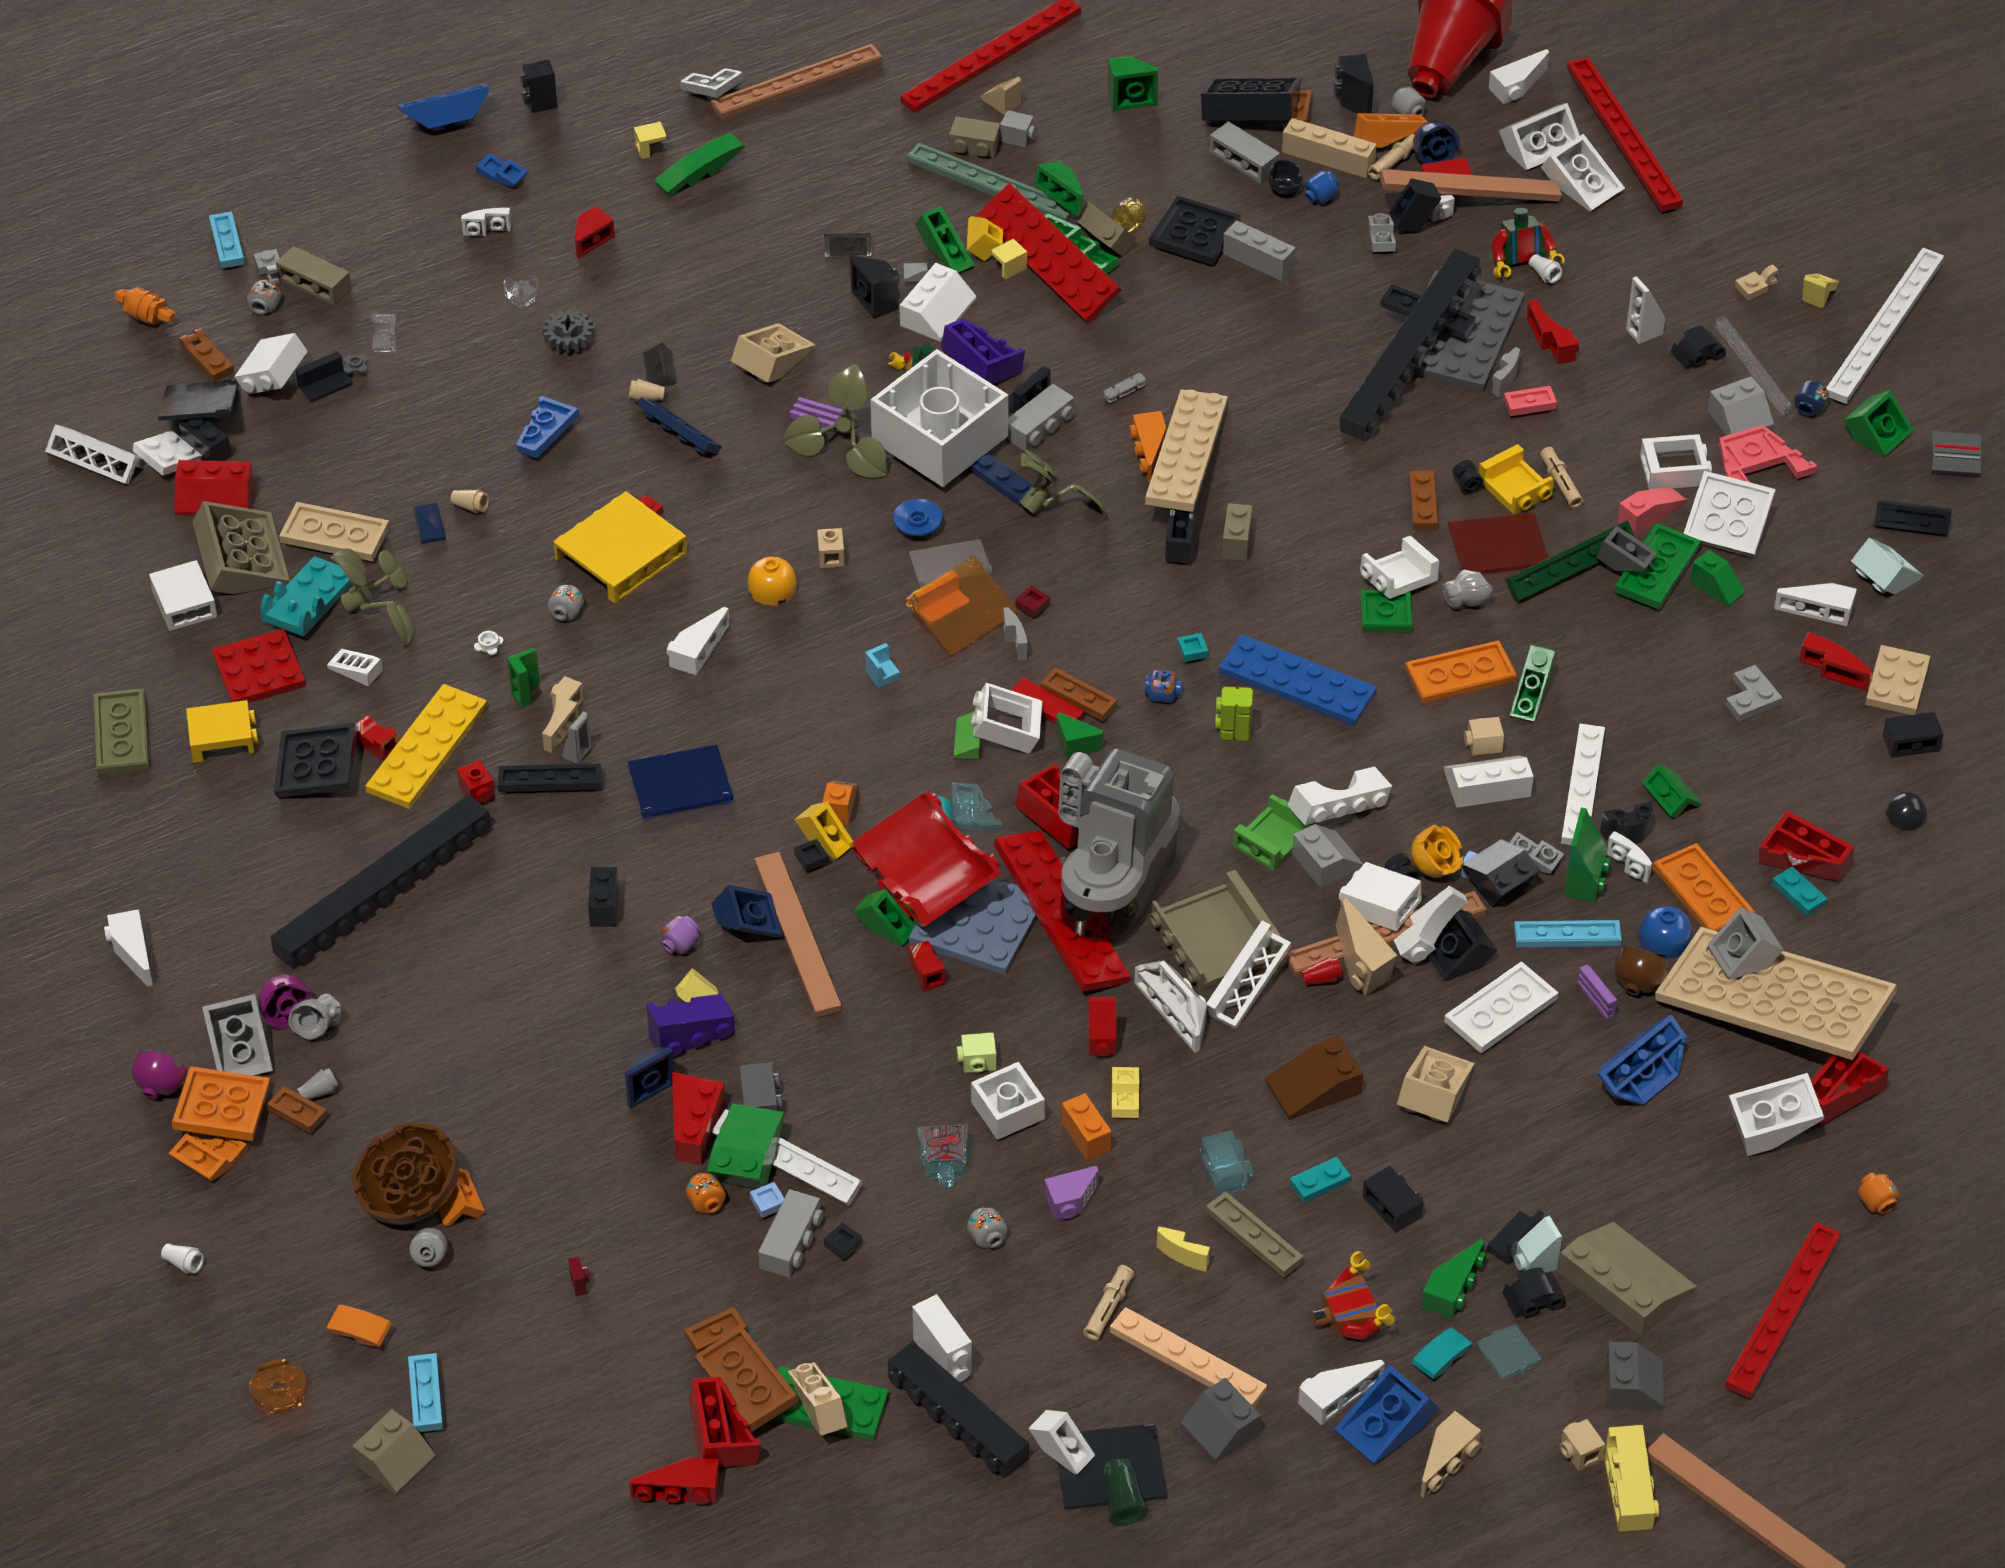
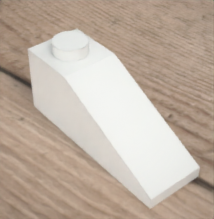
(1518, 77)
(1644, 315)
(1821, 602)
(697, 642)
(129, 943)
(1337, 1388)

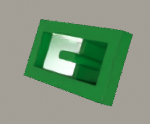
(1078, 736)

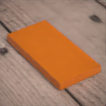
(1460, 671)
(1700, 887)

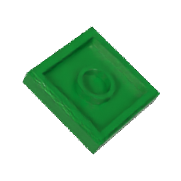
(1385, 614)

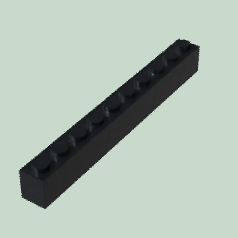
(1410, 344)
(380, 882)

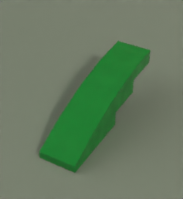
(694, 166)
(1089, 247)

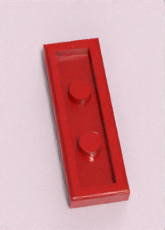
(1051, 703)

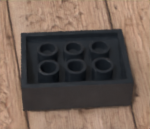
(1250, 99)

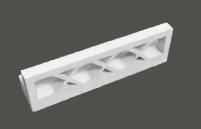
(100, 448)
(1241, 969)

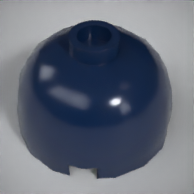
(1435, 142)

